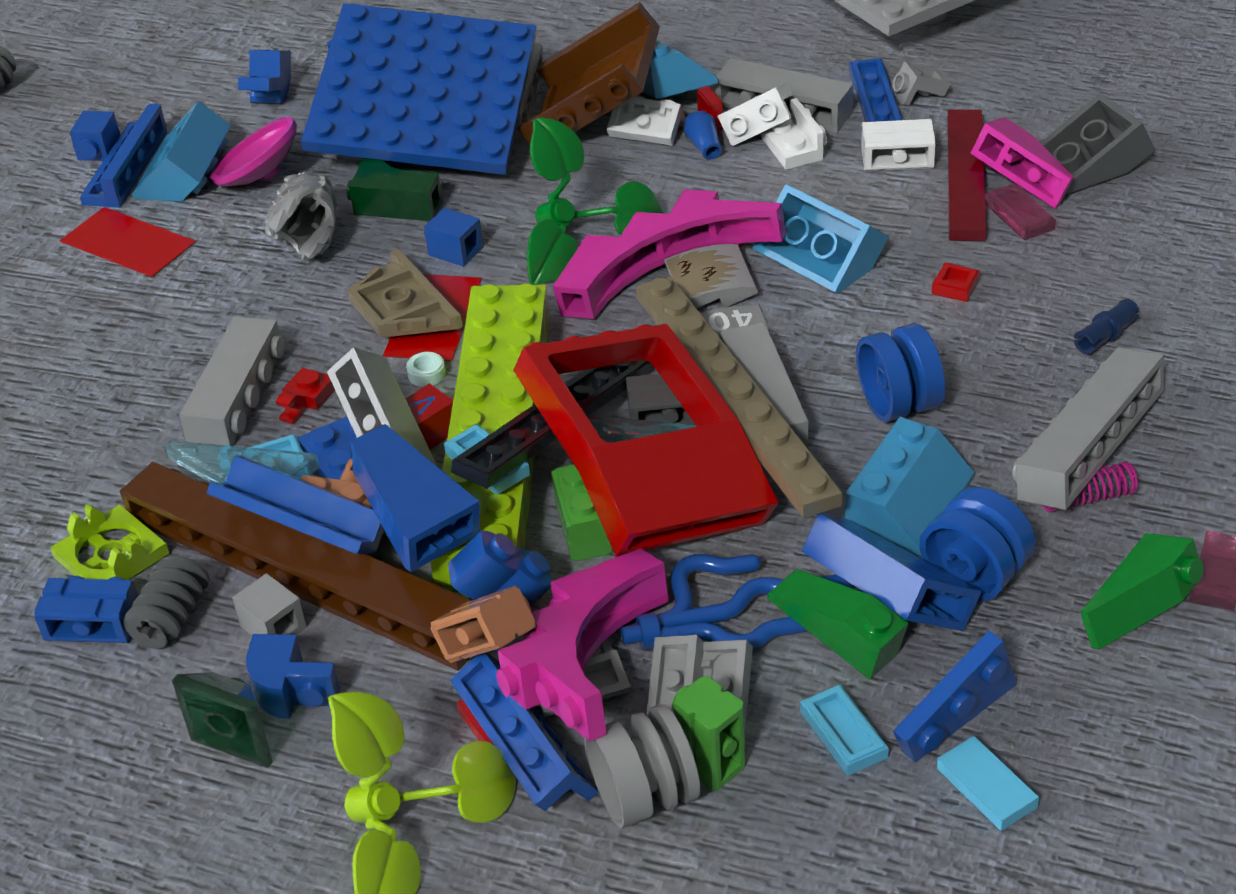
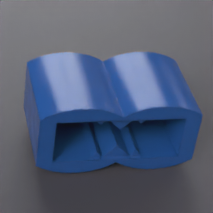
(494, 564)

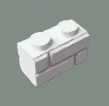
(898, 145)

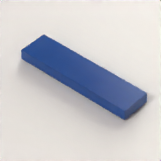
(874, 90)

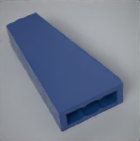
(413, 498)
(891, 574)

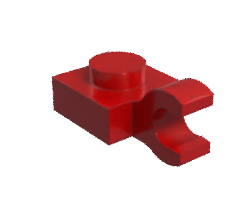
(304, 391)

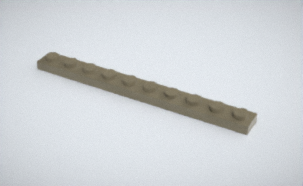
(768, 433)

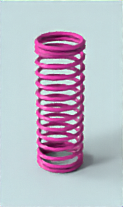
(1121, 467)

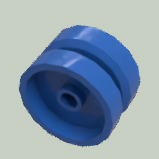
(900, 372)
(979, 540)

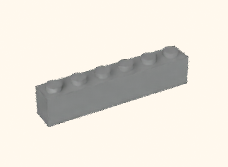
(1089, 428)

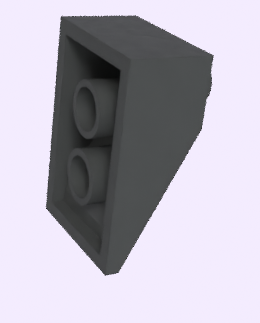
(1099, 143)

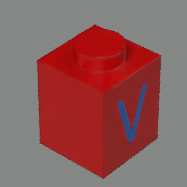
(432, 413)

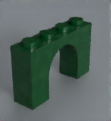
(394, 193)

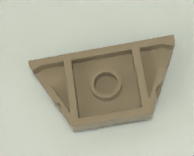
(402, 300)

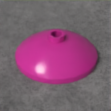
(256, 154)

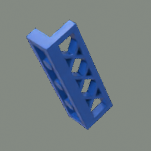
(126, 160)
(300, 505)
(522, 735)

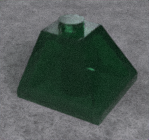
(223, 715)

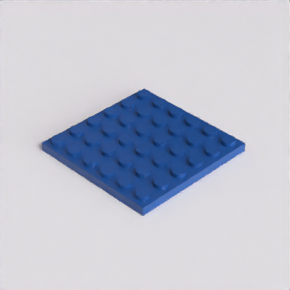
(421, 89)

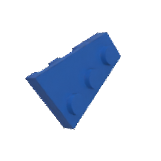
(959, 697)

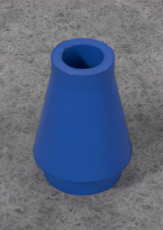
(702, 132)

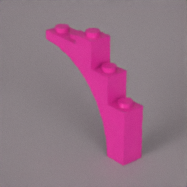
(697, 220)
(581, 616)

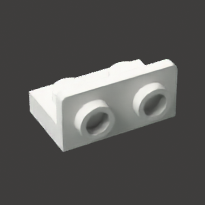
(756, 115)
(646, 120)
(797, 139)

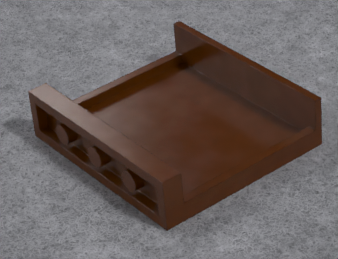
(598, 70)

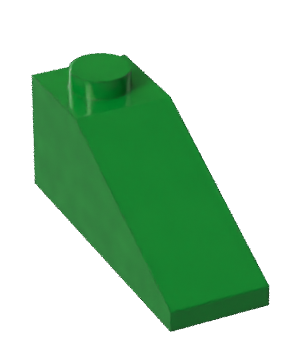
(1144, 585)
(843, 619)

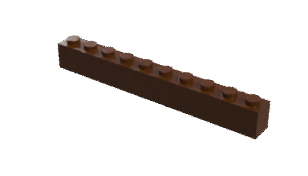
(318, 572)

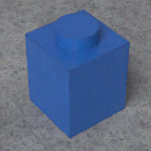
(94, 135)
(453, 237)

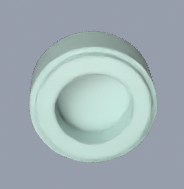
(426, 369)

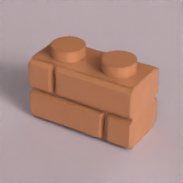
(483, 624)

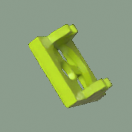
(124, 564)

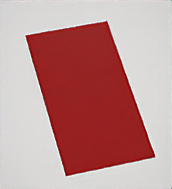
(127, 241)
(457, 292)

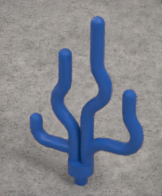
(685, 620)

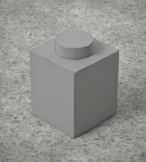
(269, 608)

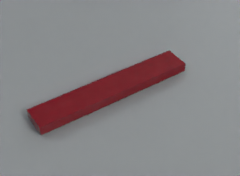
(965, 177)

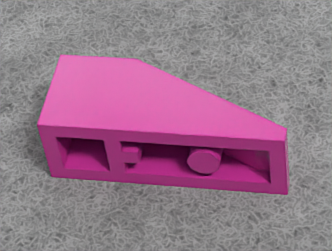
(1022, 160)

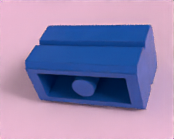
(85, 609)

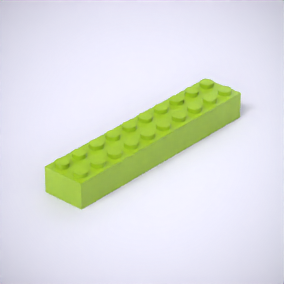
(490, 395)

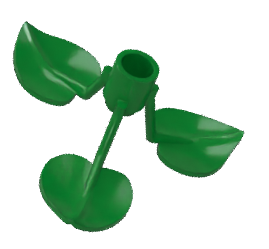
(554, 154)

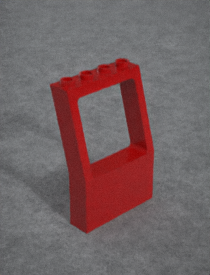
(660, 484)

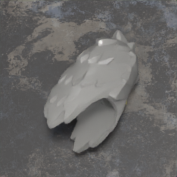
(304, 214)

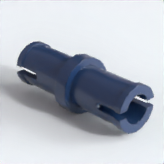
(1106, 326)

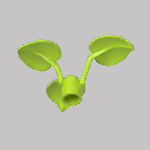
(363, 738)

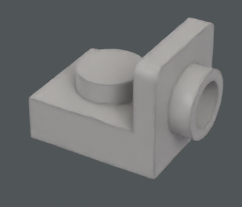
(919, 79)

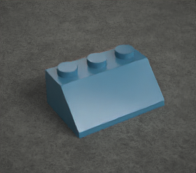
(674, 73)
(184, 157)
(823, 242)
(907, 484)

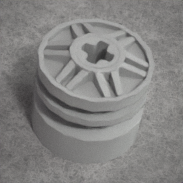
(650, 762)

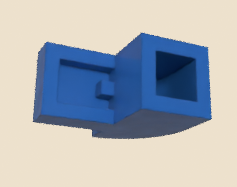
(268, 75)
(283, 678)

